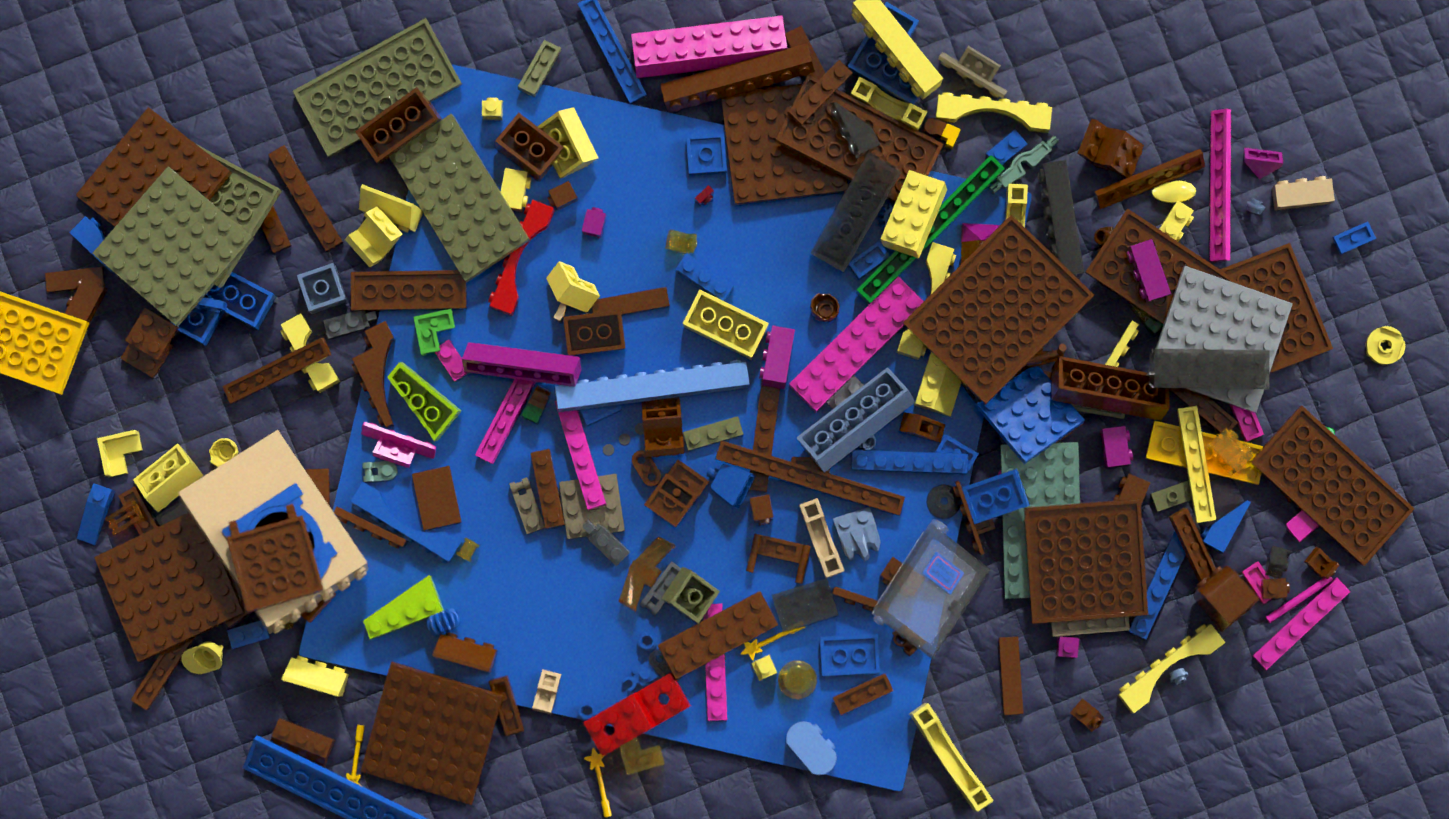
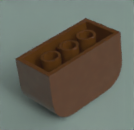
(1224, 597)

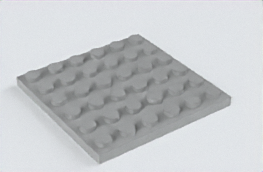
(1223, 316)

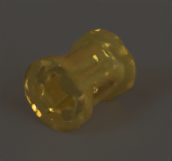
(467, 549)

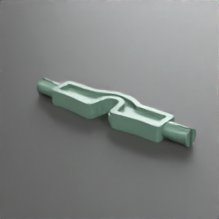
(1016, 171)

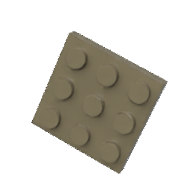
(577, 513)

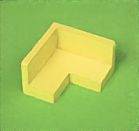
(571, 289)
(114, 448)

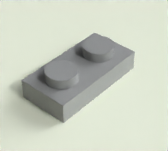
(844, 392)

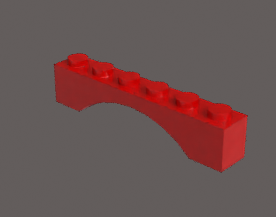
(506, 296)

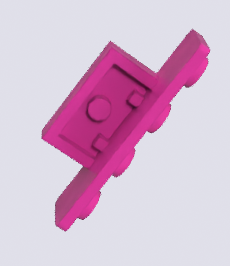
(395, 446)

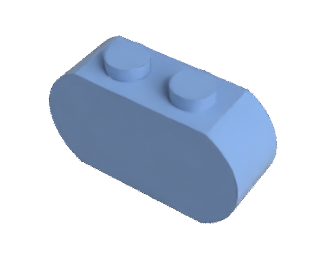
(811, 747)

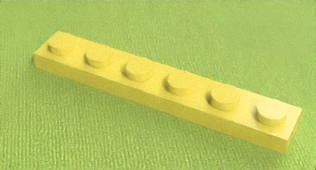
(1196, 464)

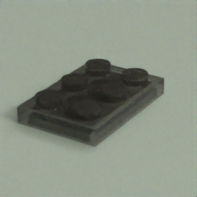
(805, 605)

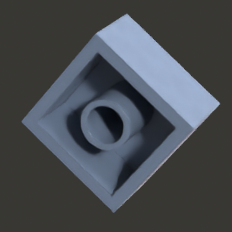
(322, 288)

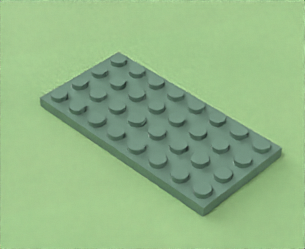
(1047, 480)

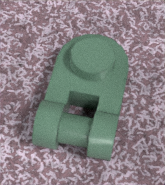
(386, 471)

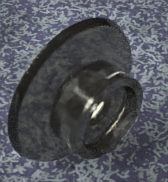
(934, 501)

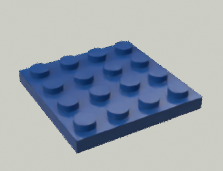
(1028, 416)

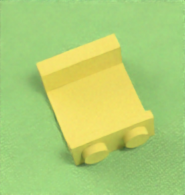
(374, 237)

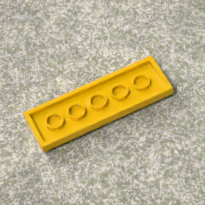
(1167, 447)

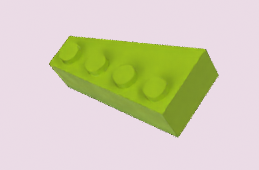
(427, 403)
(407, 609)

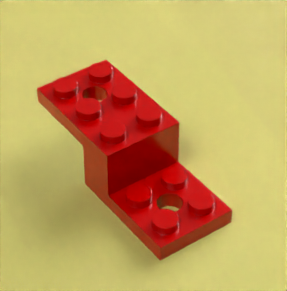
(637, 714)

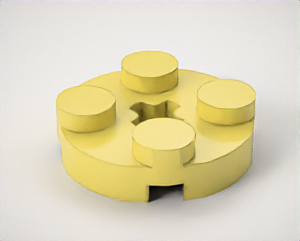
(1395, 341)

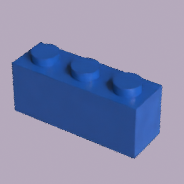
(704, 278)

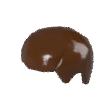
(824, 307)

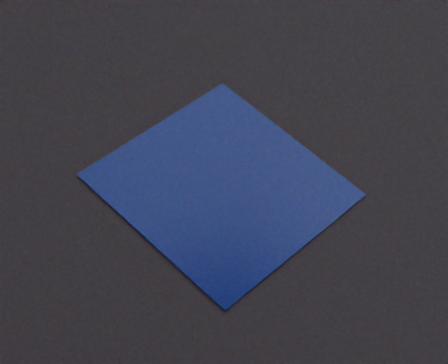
(557, 598)

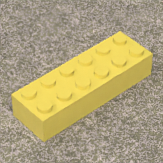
(898, 46)

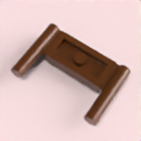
(781, 550)

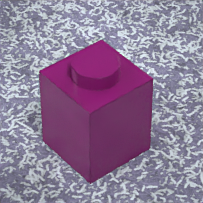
(594, 222)
(1067, 647)

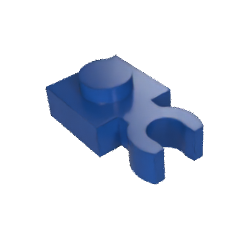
(642, 674)

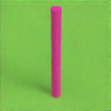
(1298, 599)

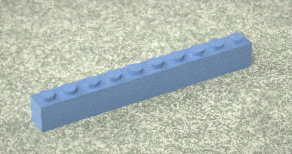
(652, 386)

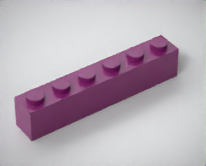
(521, 364)

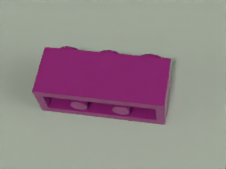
(1148, 271)
(777, 357)

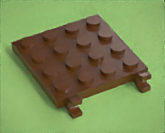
(274, 562)

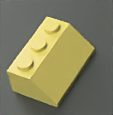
(569, 132)
(399, 211)
(938, 388)
(167, 477)
(316, 676)

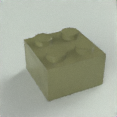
(690, 595)

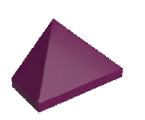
(1262, 161)
(974, 232)

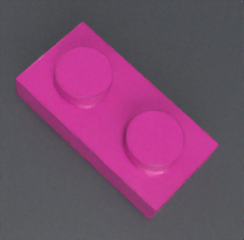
(451, 360)
(1254, 575)

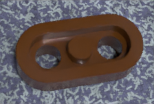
(646, 468)

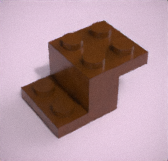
(1110, 149)
(149, 342)
(662, 427)
(676, 493)

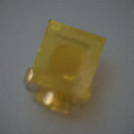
(681, 242)

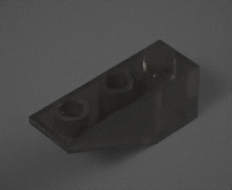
(857, 132)

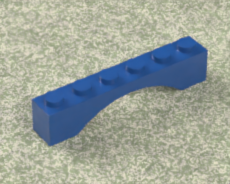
(371, 500)

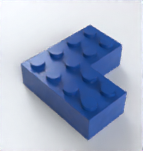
(874, 67)
(244, 302)

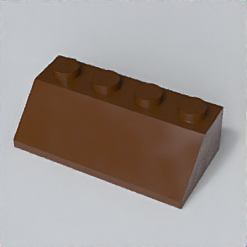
(398, 125)

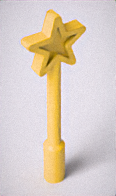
(754, 647)
(358, 738)
(596, 762)

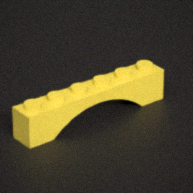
(1033, 117)
(937, 263)
(1139, 692)
(939, 741)

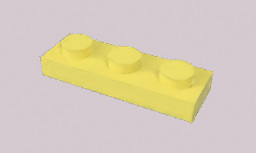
(1121, 347)

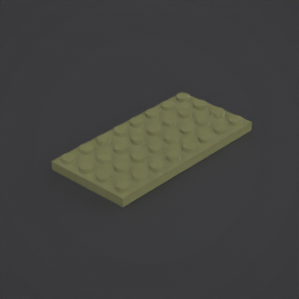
(372, 82)
(459, 198)

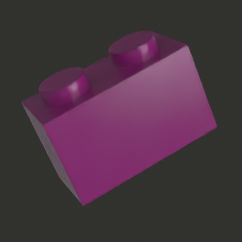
(1115, 447)

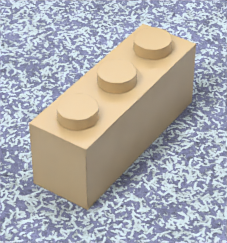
(1303, 193)

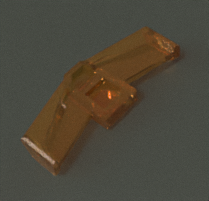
(643, 572)

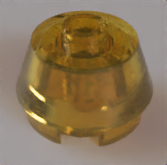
(797, 679)

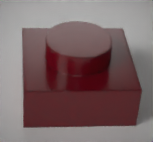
(705, 196)

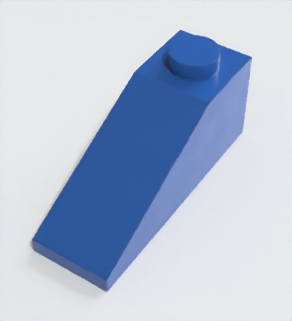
(89, 235)
(95, 513)
(1220, 532)

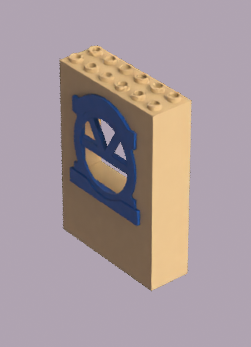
(263, 483)

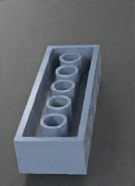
(855, 419)

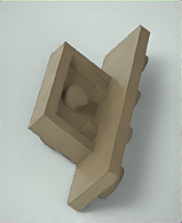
(976, 67)

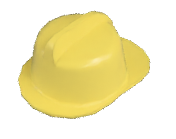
(203, 658)

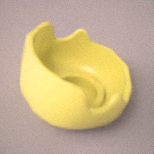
(223, 451)

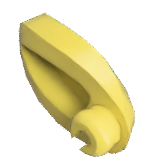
(1174, 191)

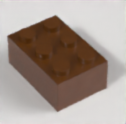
(594, 332)

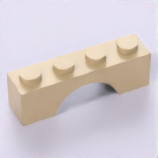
(821, 538)

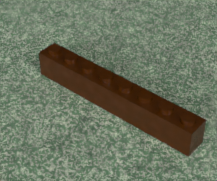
(737, 78)

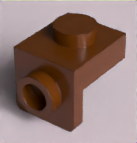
(1321, 563)
(1275, 588)
(1087, 715)

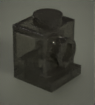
(1277, 561)

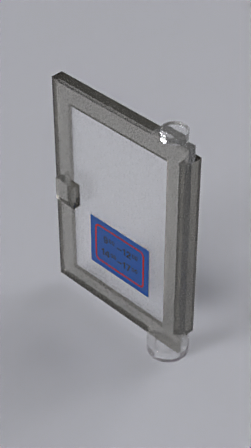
(930, 590)

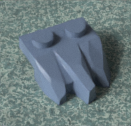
(857, 533)

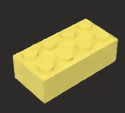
(914, 214)
(725, 324)

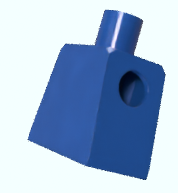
(731, 483)

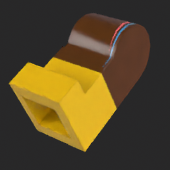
(942, 130)

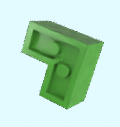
(428, 326)

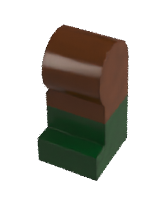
(536, 405)

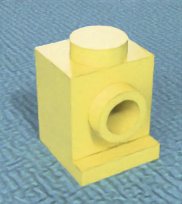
(492, 109)
(764, 667)

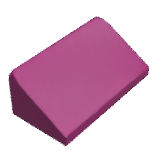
(1301, 526)

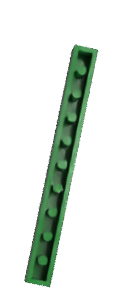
(947, 214)

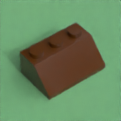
(528, 147)
(465, 652)
(302, 741)

